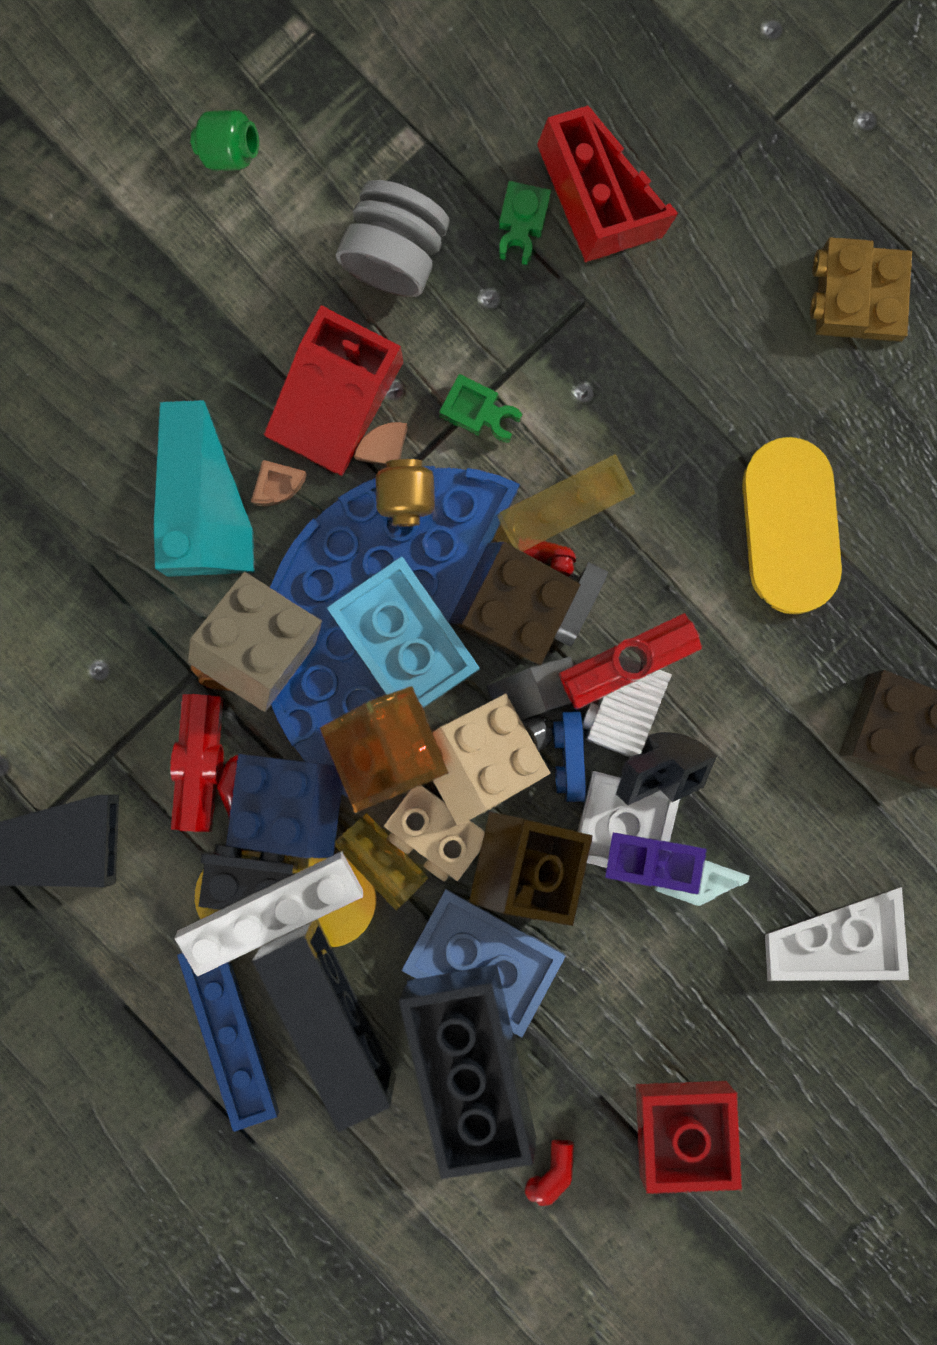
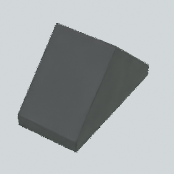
(534, 689)

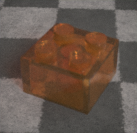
(383, 749)

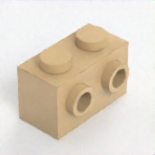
(429, 828)

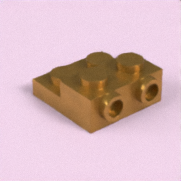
(861, 290)

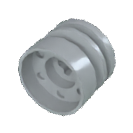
(392, 238)

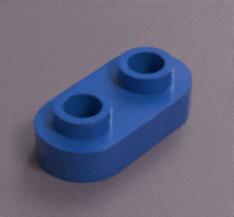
(570, 776)

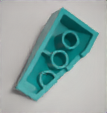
(197, 502)

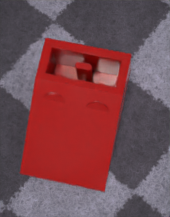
(333, 390)

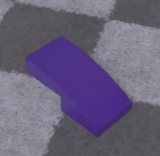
(656, 863)

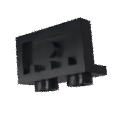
(234, 876)

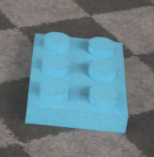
(403, 634)

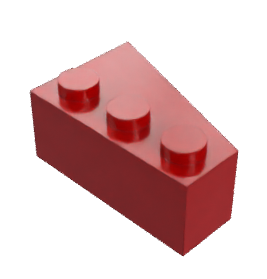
(598, 187)

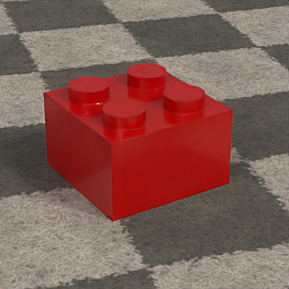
(688, 1137)

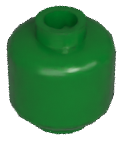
(225, 140)

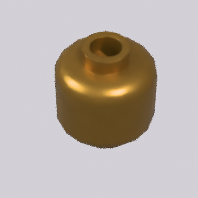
(405, 492)

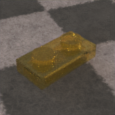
(380, 861)

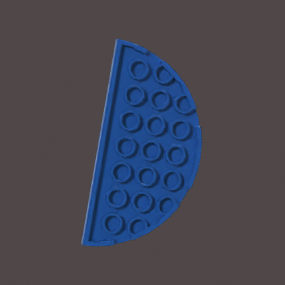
(349, 547)

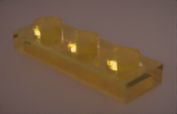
(566, 504)

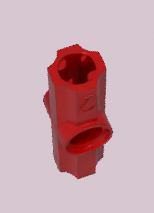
(656, 650)
(197, 763)

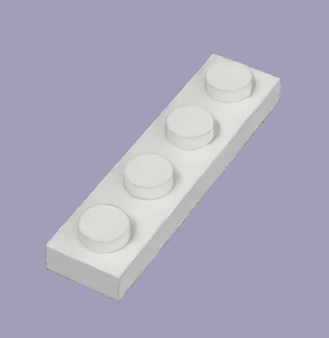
(269, 914)

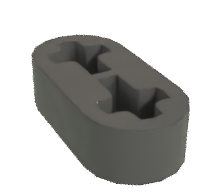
(591, 584)

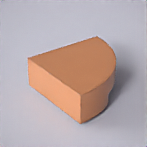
(382, 444)
(276, 484)

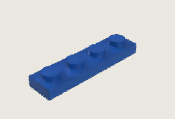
(231, 1045)

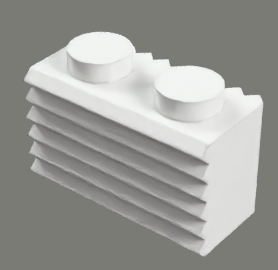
(626, 715)

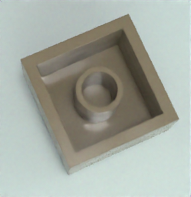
(254, 641)

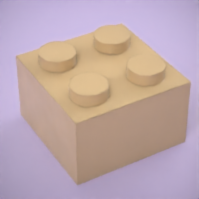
(486, 759)

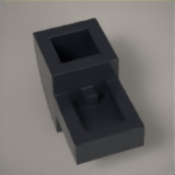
(667, 764)

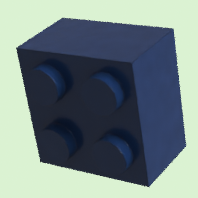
(285, 807)

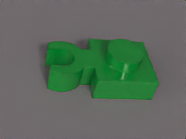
(523, 216)
(474, 406)

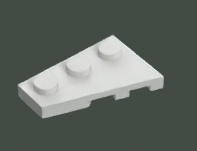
(843, 944)

